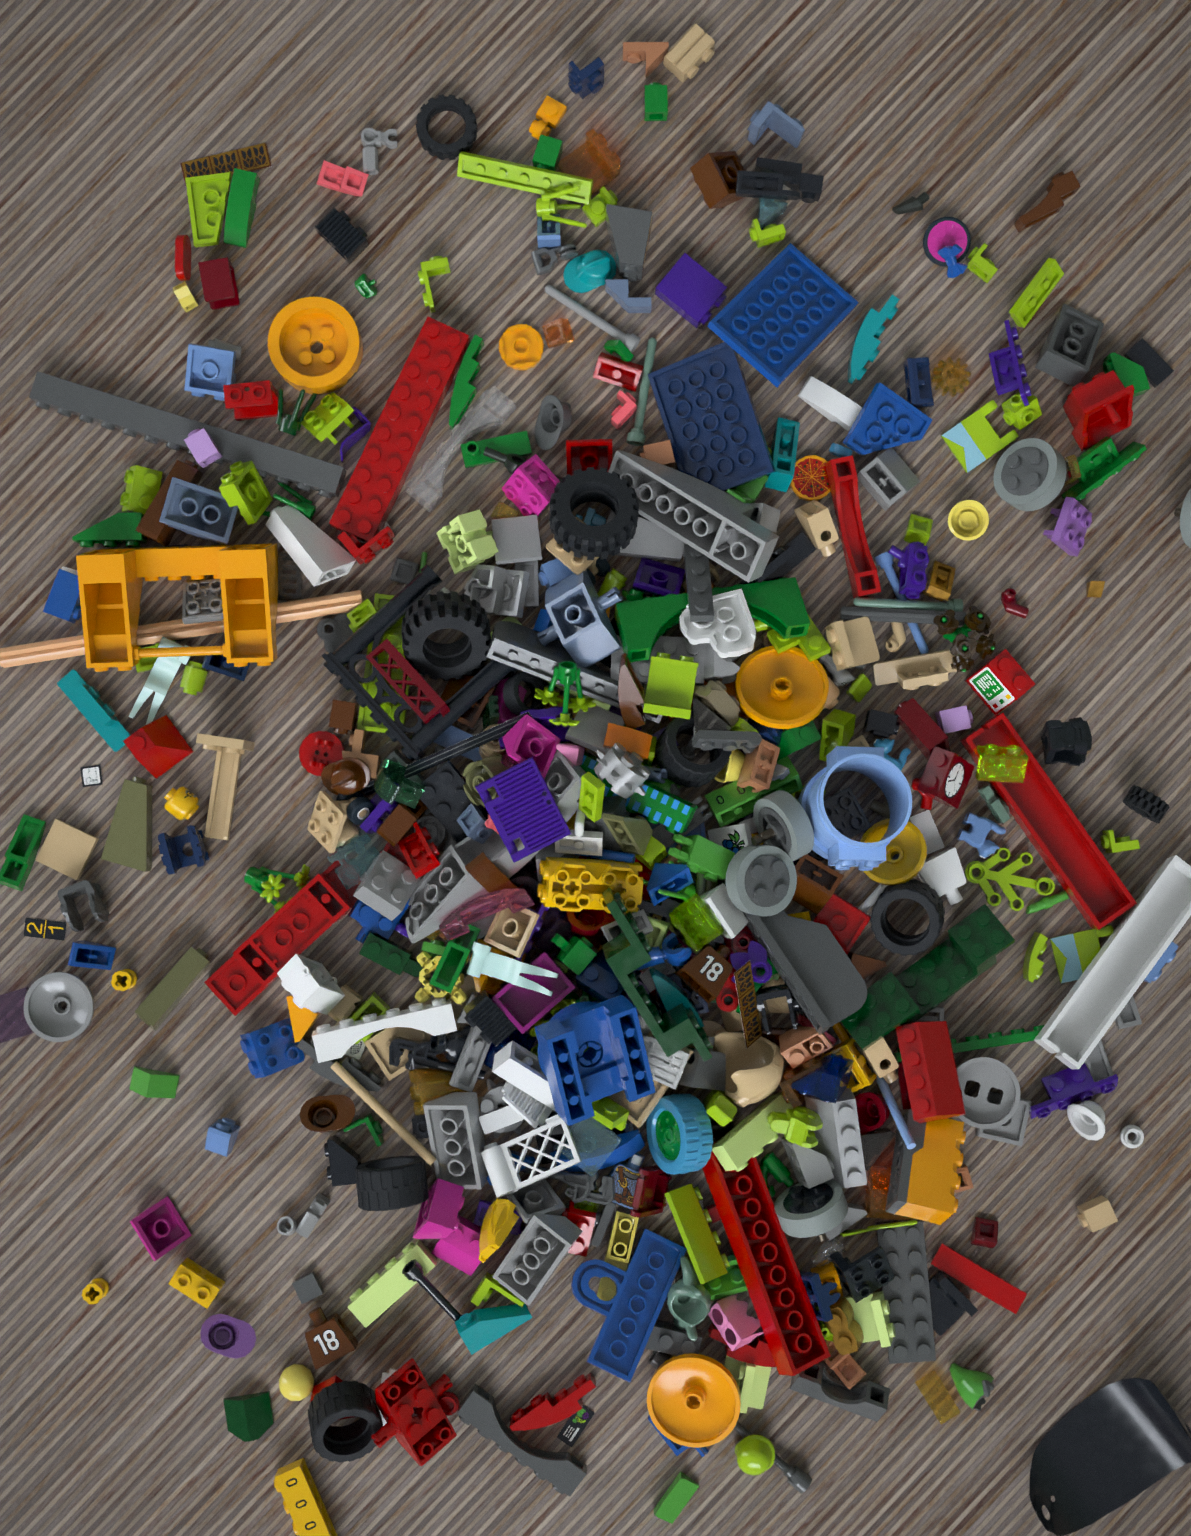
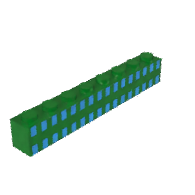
(656, 804)

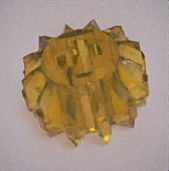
(942, 374)

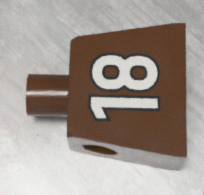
(707, 972)
(328, 1338)

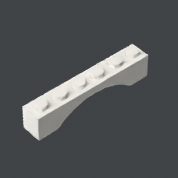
(432, 1018)

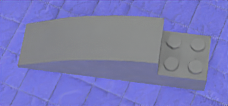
(698, 515)

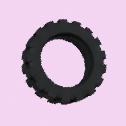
(438, 105)

